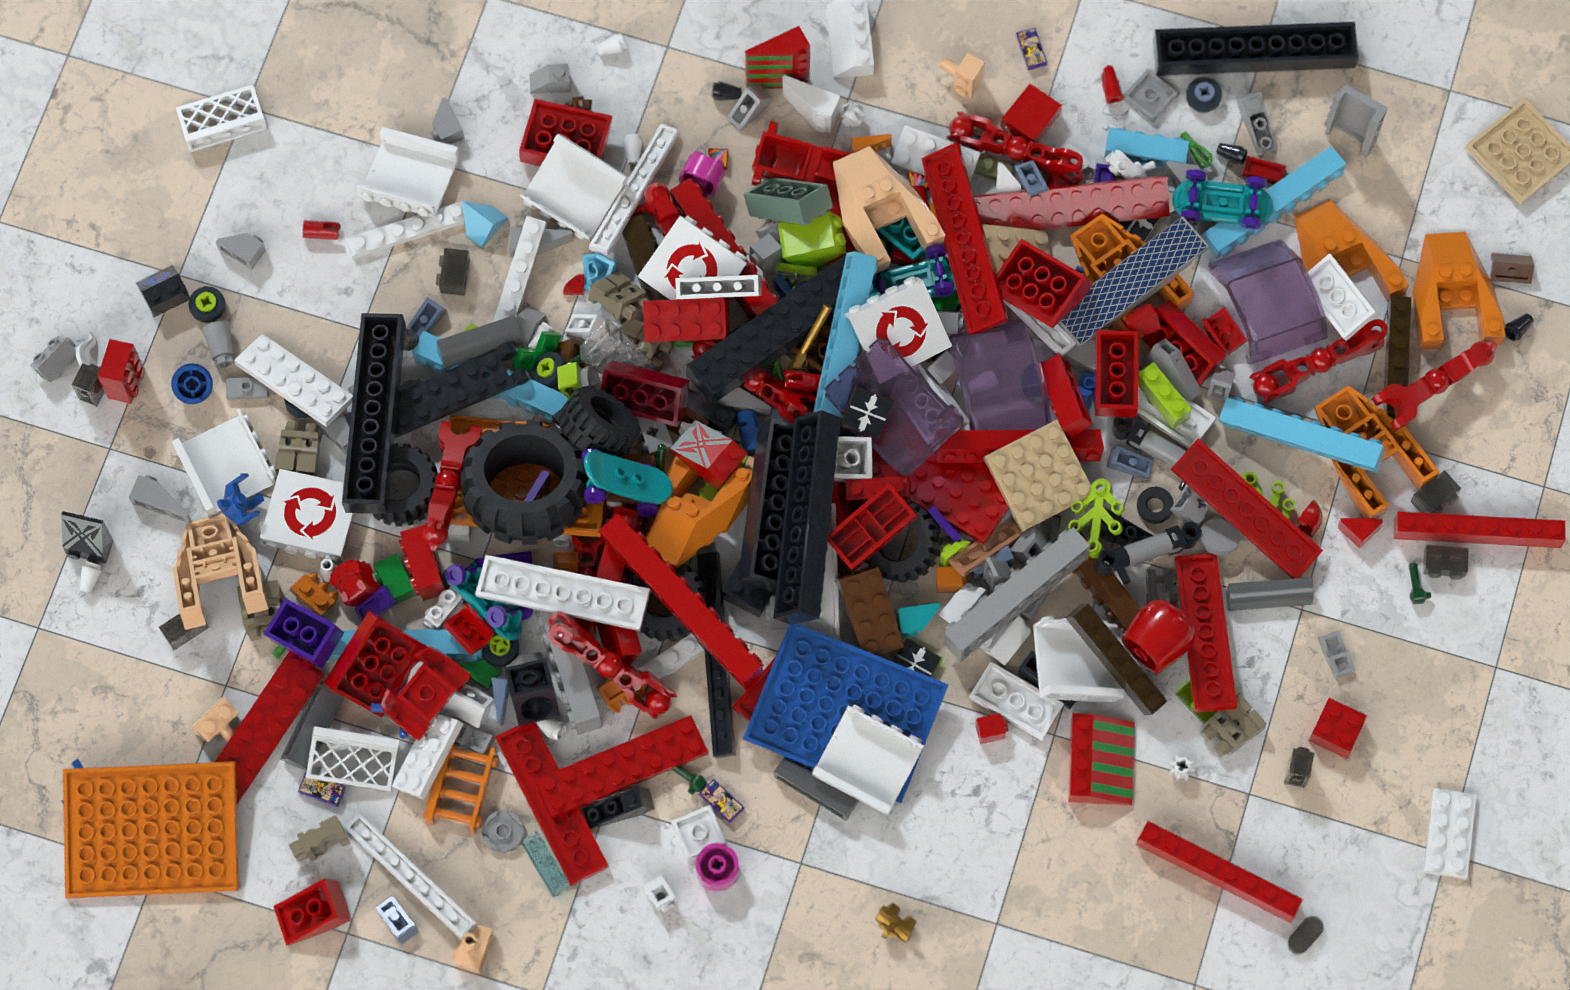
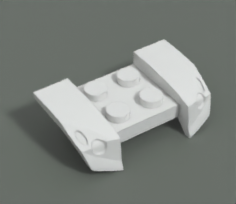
(1001, 645)

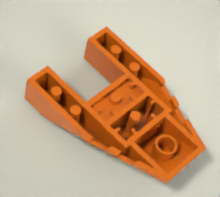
(1330, 230)
(1106, 244)
(1453, 279)
(1356, 414)
(690, 521)

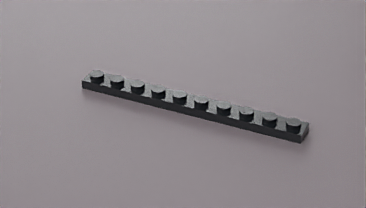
(717, 676)

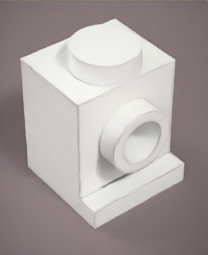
(658, 887)

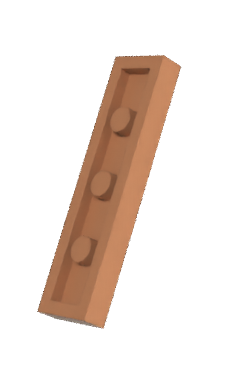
(976, 553)

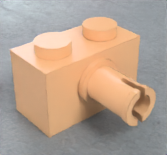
(966, 75)
(216, 721)
(473, 949)

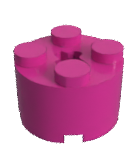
(704, 171)
(726, 859)

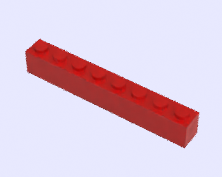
(973, 445)
(1479, 529)
(1219, 871)

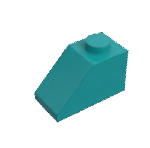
(915, 617)

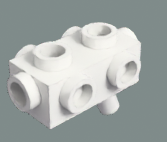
(1123, 166)
(448, 605)

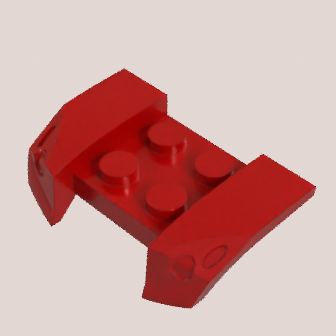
(425, 692)

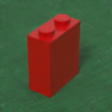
(1031, 114)
(620, 641)

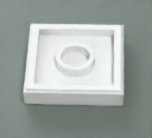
(697, 831)

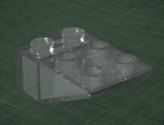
(611, 344)

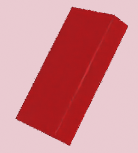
(1268, 170)

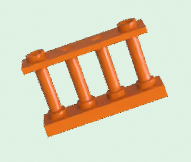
(438, 790)

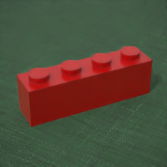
(1065, 396)

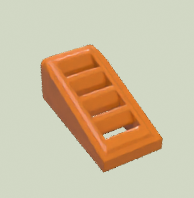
(876, 142)

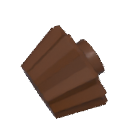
(580, 102)

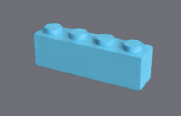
(1146, 147)

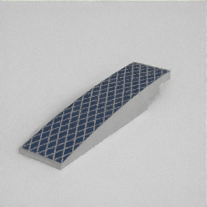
(1134, 280)

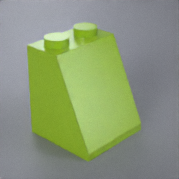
(813, 243)

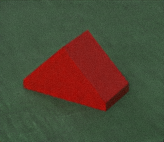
(1359, 529)

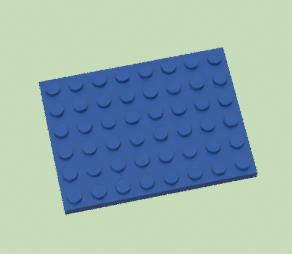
(819, 679)

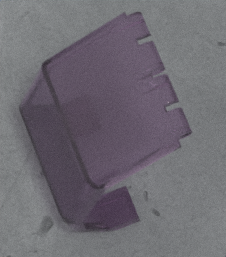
(1272, 299)
(1001, 378)
(918, 417)

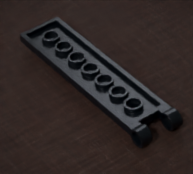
(456, 390)

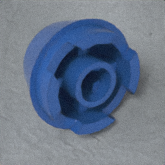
(192, 383)

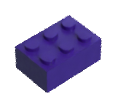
(304, 633)

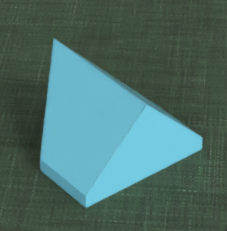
(482, 222)
(596, 267)

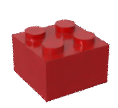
(1338, 728)

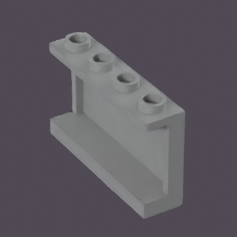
(1356, 116)

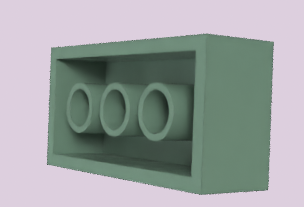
(788, 200)

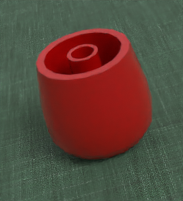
(1158, 635)

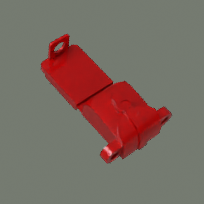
(794, 160)

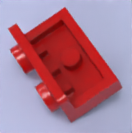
(1224, 331)
(469, 630)

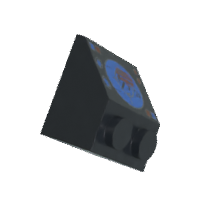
(163, 291)

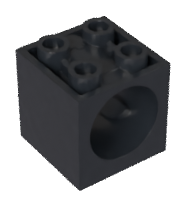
(532, 692)

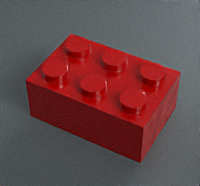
(121, 371)
(421, 564)

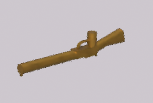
(797, 362)

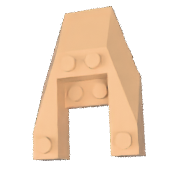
(875, 197)
(212, 551)

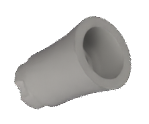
(219, 343)

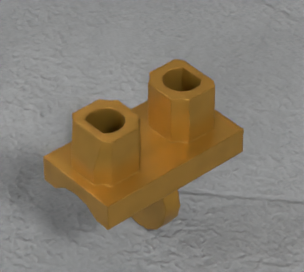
(893, 924)

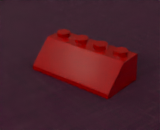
(1196, 347)

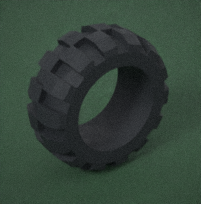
(530, 519)

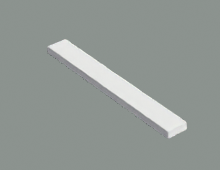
(634, 190)
(410, 876)

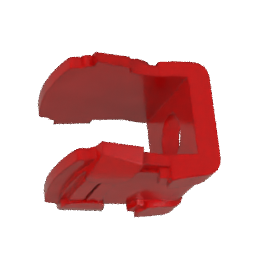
(354, 582)

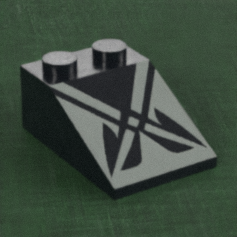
(85, 538)

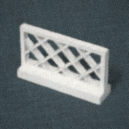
(224, 130)
(354, 740)

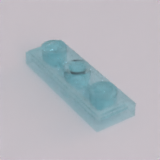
(545, 864)

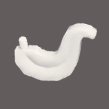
(83, 350)

